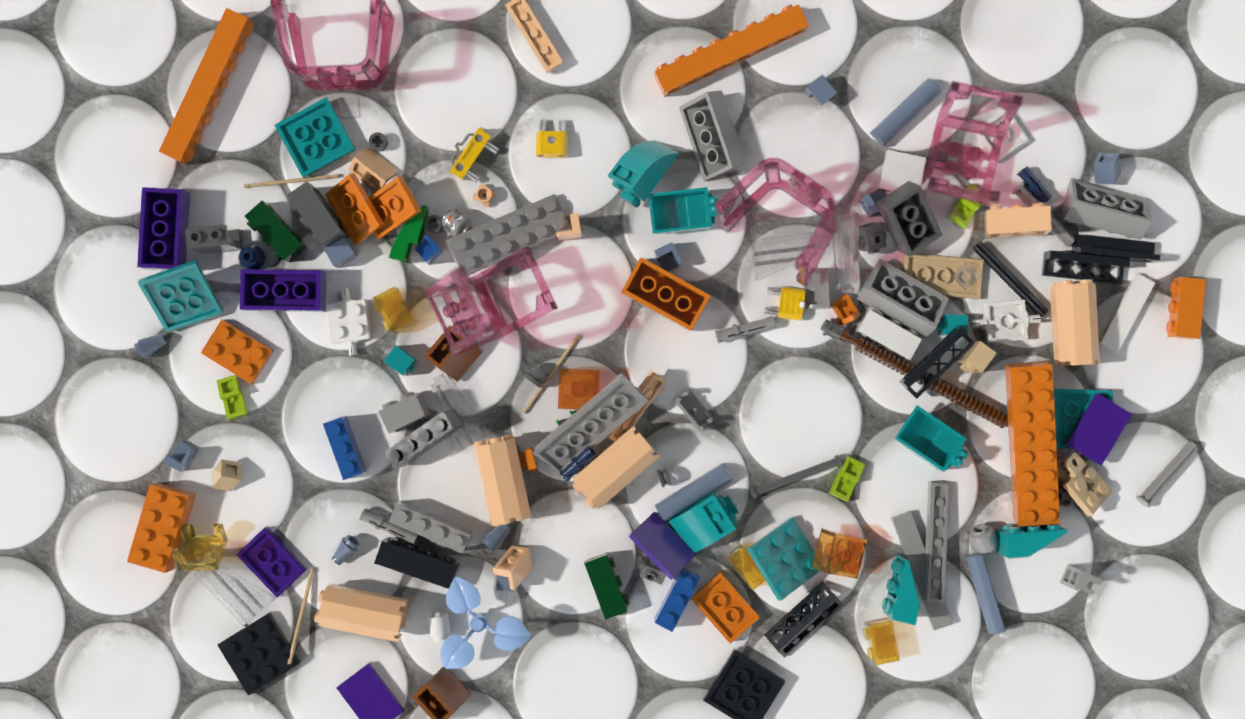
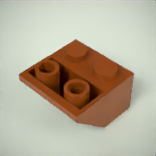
(442, 358)
(441, 694)

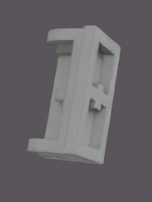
(818, 290)
(694, 409)
(1079, 579)

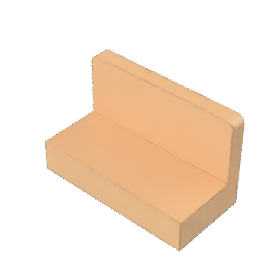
(372, 169)
(575, 232)
(515, 565)

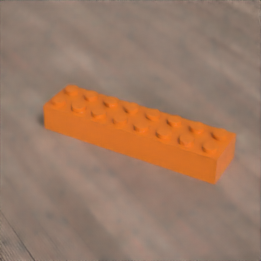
(1032, 443)

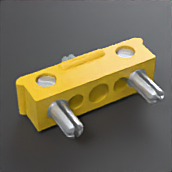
(470, 154)

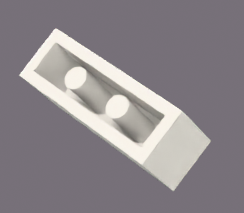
(888, 334)

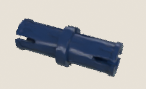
(1034, 185)
(577, 463)

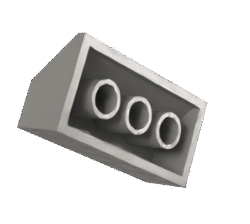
(713, 135)
(1106, 209)
(903, 298)

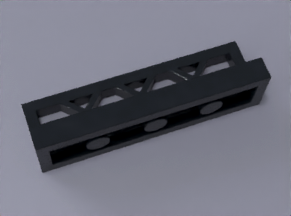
(1119, 248)
(1084, 259)
(933, 358)
(808, 624)

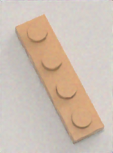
(534, 35)
(649, 387)

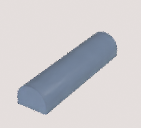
(906, 112)
(693, 492)
(985, 593)

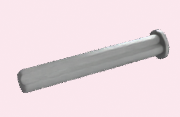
(1056, 227)
(1167, 474)

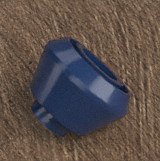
(251, 257)

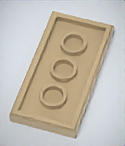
(938, 273)

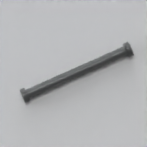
(836, 461)

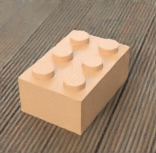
(1017, 221)

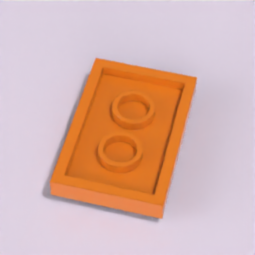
(394, 205)
(354, 208)
(237, 351)
(725, 607)

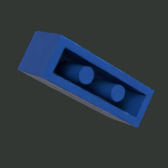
(344, 447)
(676, 599)

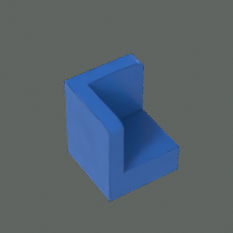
(428, 250)

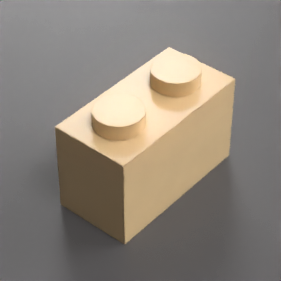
(976, 358)

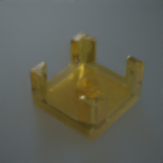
(200, 551)

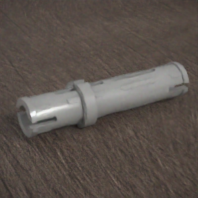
(736, 332)
(383, 523)

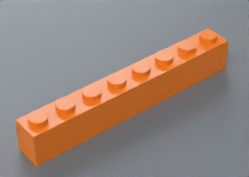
(731, 50)
(207, 86)

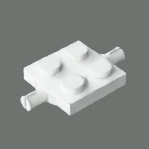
(348, 321)
(1005, 321)

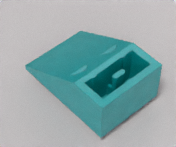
(1026, 540)
(902, 598)

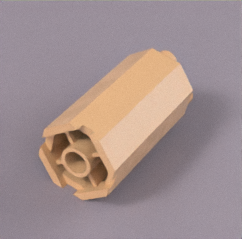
(1074, 323)
(614, 468)
(502, 480)
(362, 612)

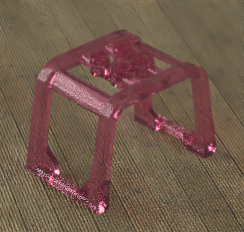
(337, 76)
(800, 188)
(984, 195)
(467, 313)

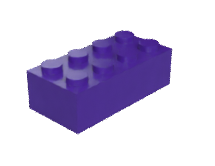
(162, 228)
(283, 290)

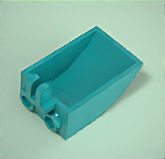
(641, 170)
(682, 211)
(932, 440)
(705, 521)

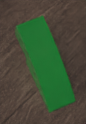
(409, 235)

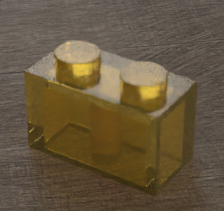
(394, 310)
(746, 566)
(881, 641)

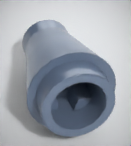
(149, 345)
(496, 537)
(346, 548)

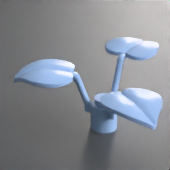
(458, 652)

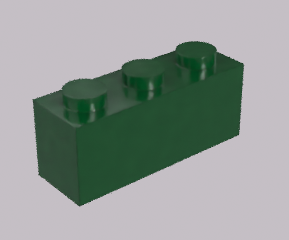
(274, 231)
(607, 585)

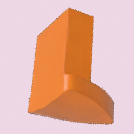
(845, 309)
(528, 460)

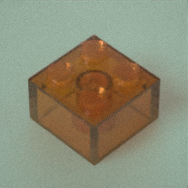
(577, 387)
(839, 553)

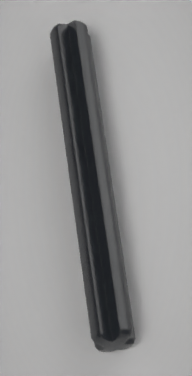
(1010, 279)

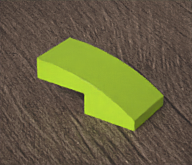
(964, 210)
(233, 397)
(846, 478)

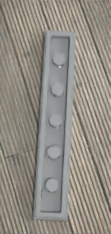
(936, 542)
(915, 554)

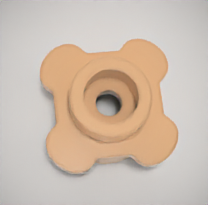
(483, 189)

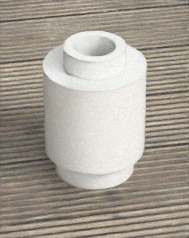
(439, 625)

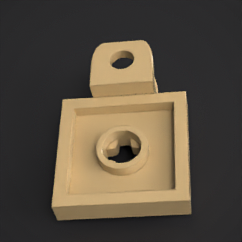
(1077, 479)

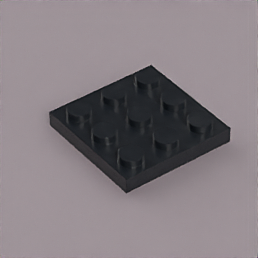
(258, 653)
(743, 688)

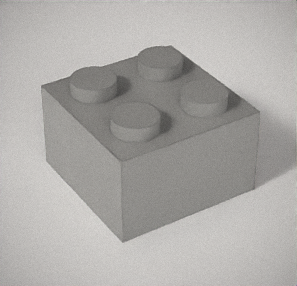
(405, 412)

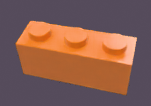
(1186, 308)

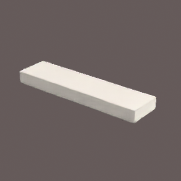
(1126, 312)

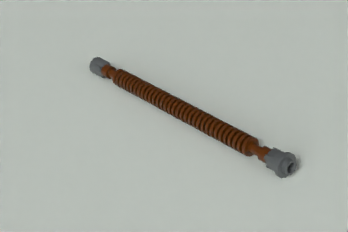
(900, 365)

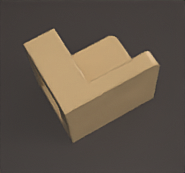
(226, 475)

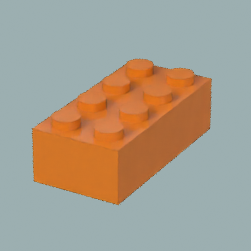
(665, 294)
(160, 527)

